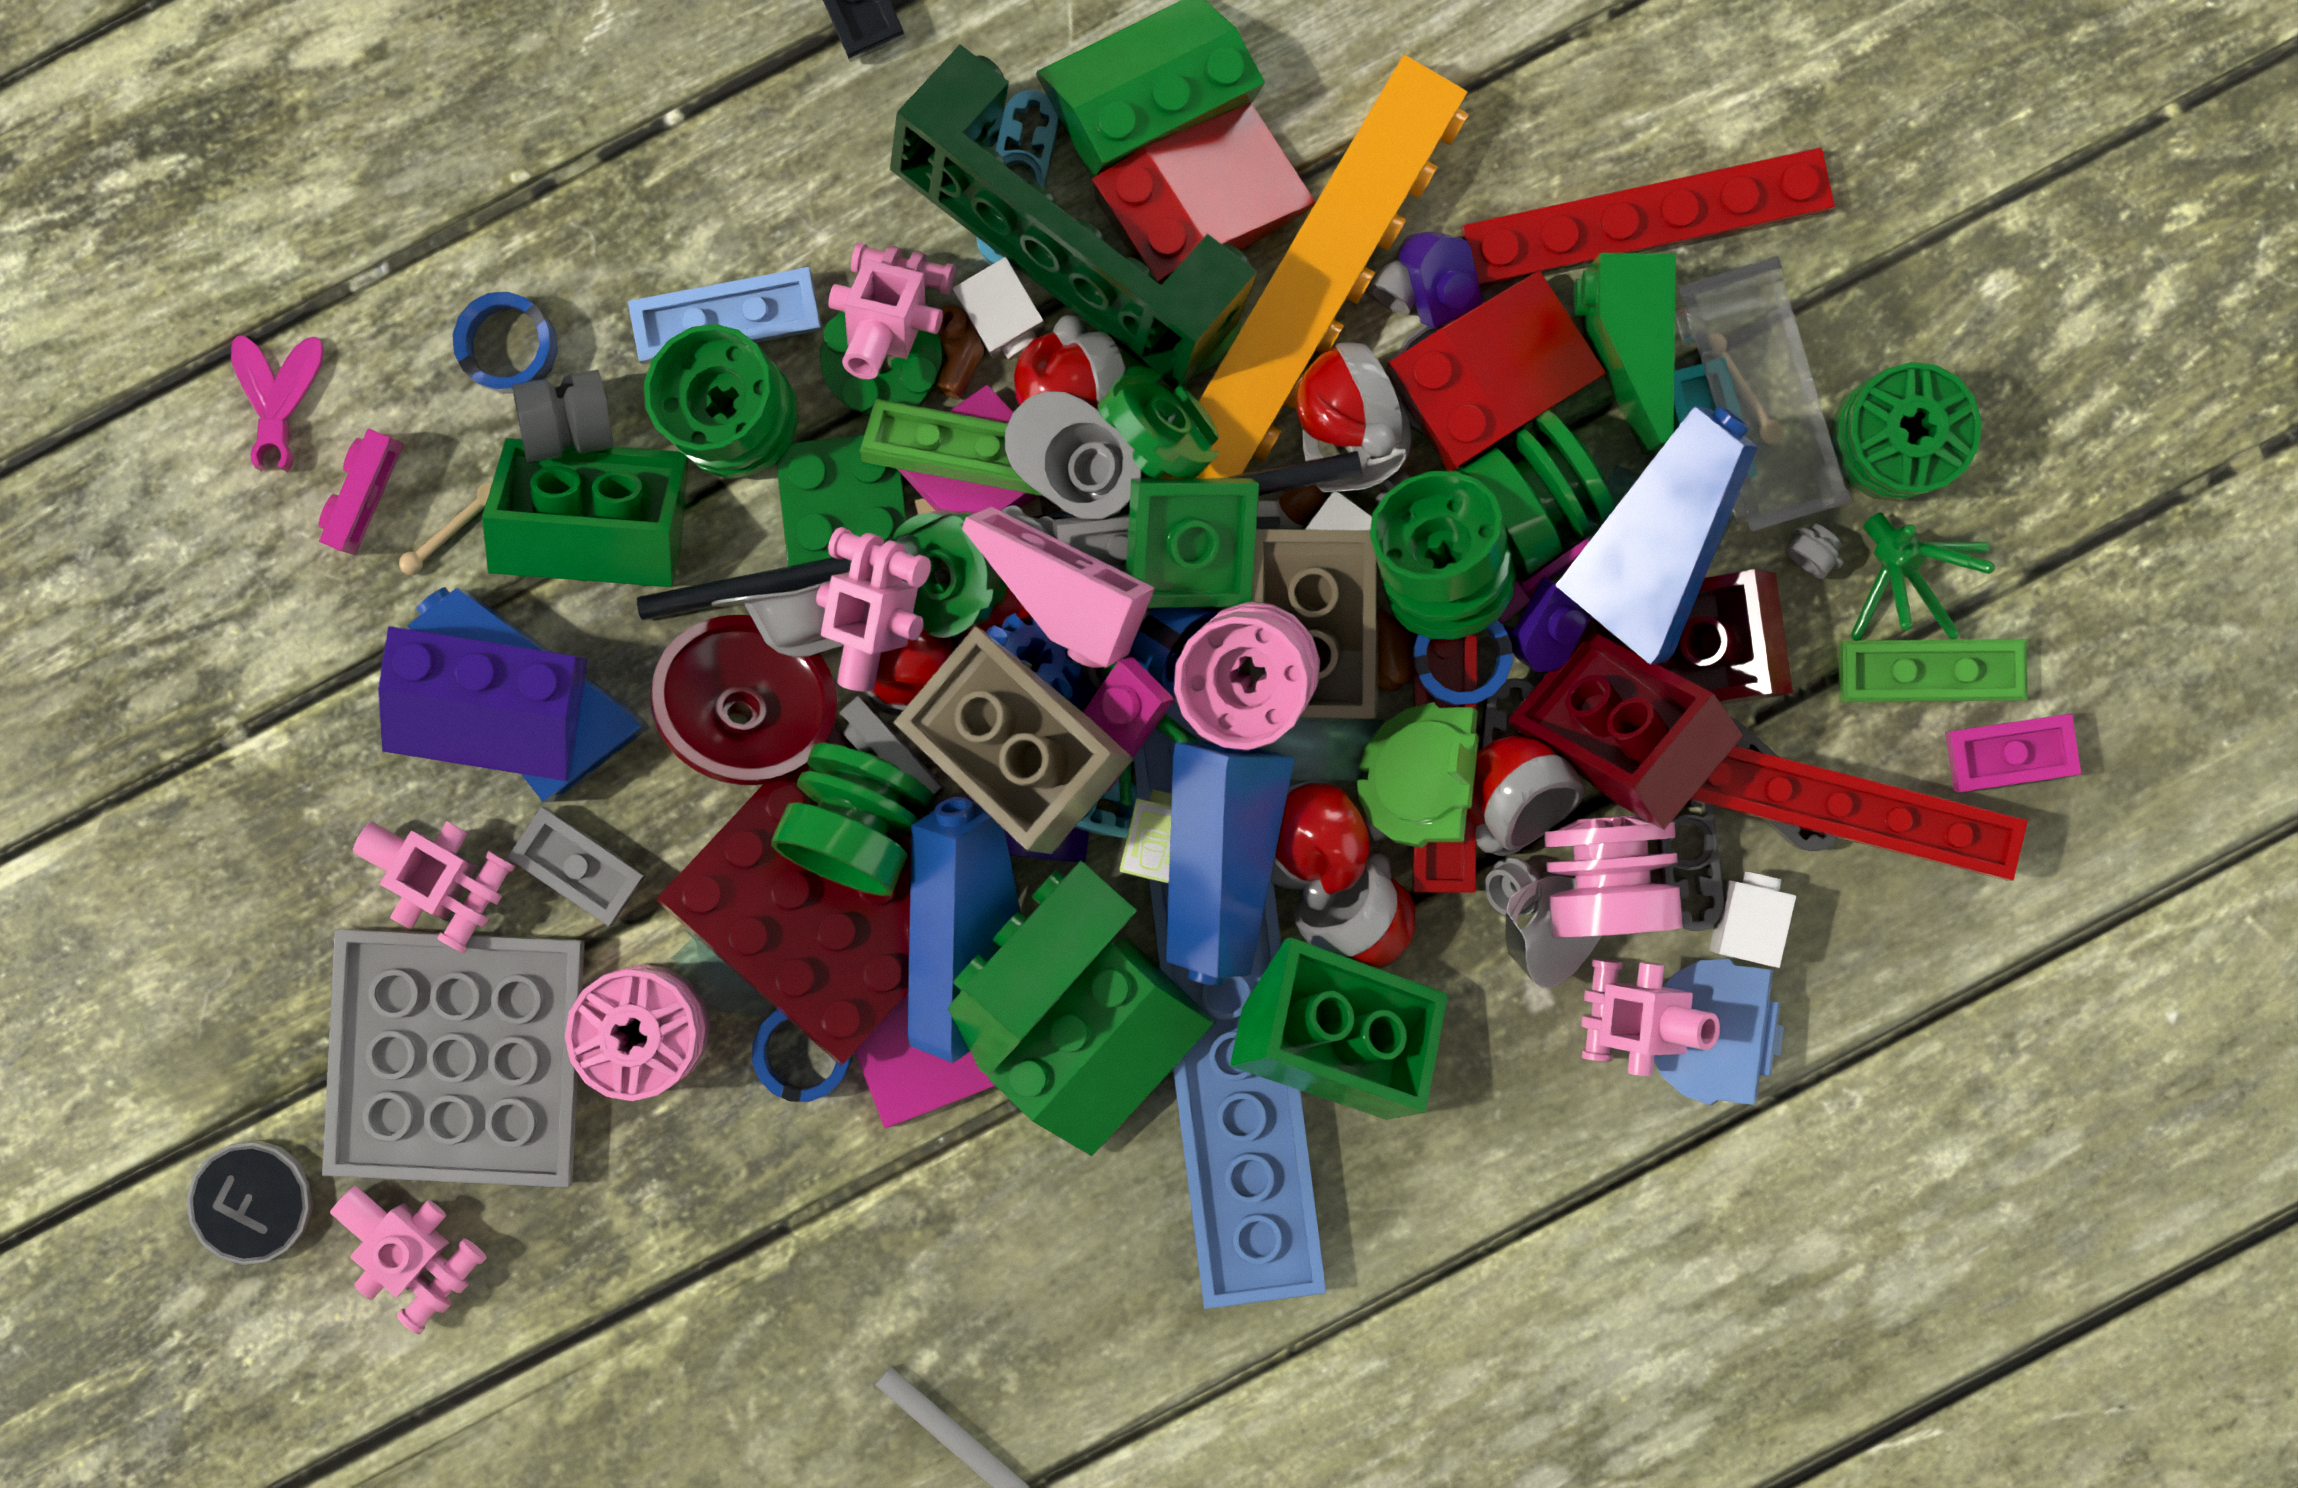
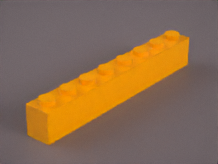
(1329, 262)

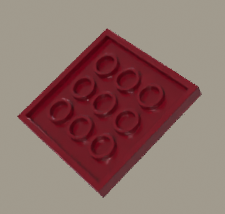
(802, 941)

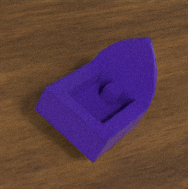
(1441, 276)
(1548, 629)

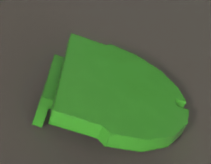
(1421, 774)

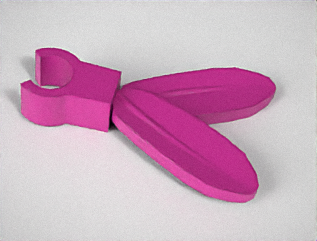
(275, 397)
(1523, 591)

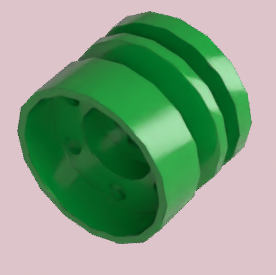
(697, 381)
(1874, 447)
(1542, 489)
(1443, 554)
(856, 808)

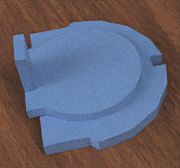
(1746, 1036)

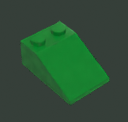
(1632, 334)

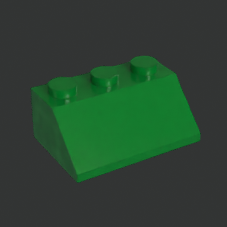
(1150, 82)
(587, 515)
(1035, 962)
(1341, 1031)
(1102, 1048)

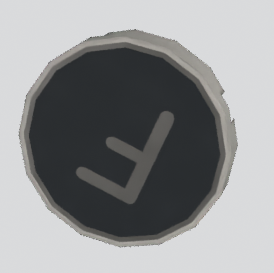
(250, 1202)

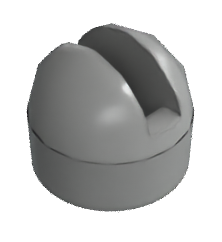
(1393, 288)

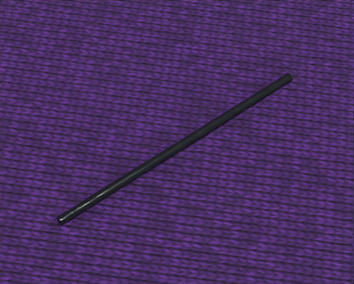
(820, 571)

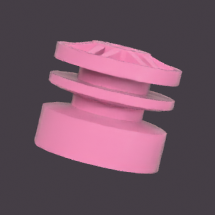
(1225, 702)
(1612, 879)
(669, 1015)

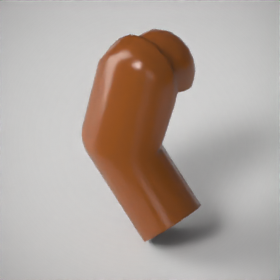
(962, 349)
(1394, 653)

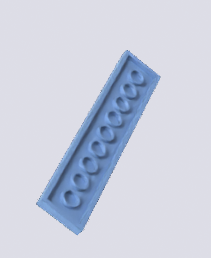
(1236, 1128)

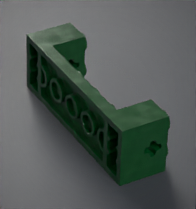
(948, 157)

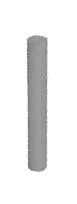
(947, 1431)

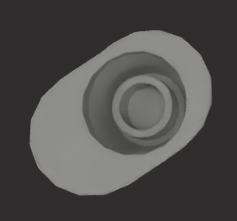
(1071, 455)
(787, 620)

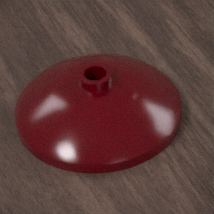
(728, 670)

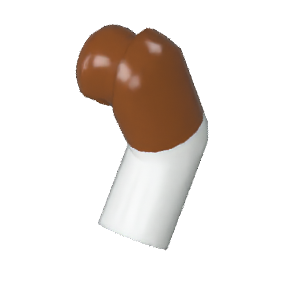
(1294, 506)

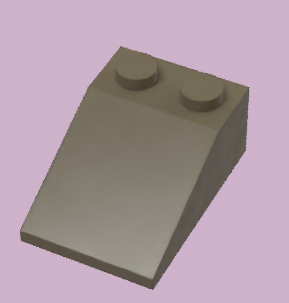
(1333, 591)
(1012, 742)

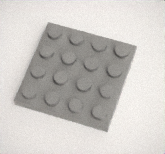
(451, 1059)

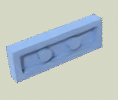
(757, 306)

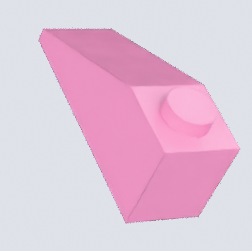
(1066, 591)

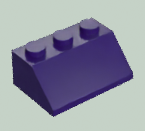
(480, 703)

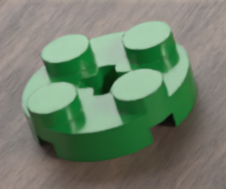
(906, 383)
(1162, 427)
(973, 585)

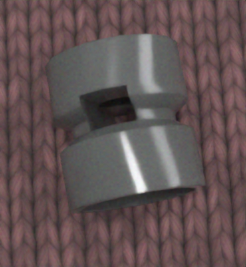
(563, 416)

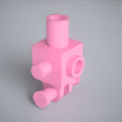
(887, 305)
(870, 604)
(433, 878)
(1642, 1017)
(400, 1249)

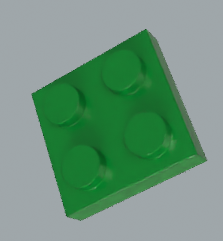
(831, 488)
(1193, 540)

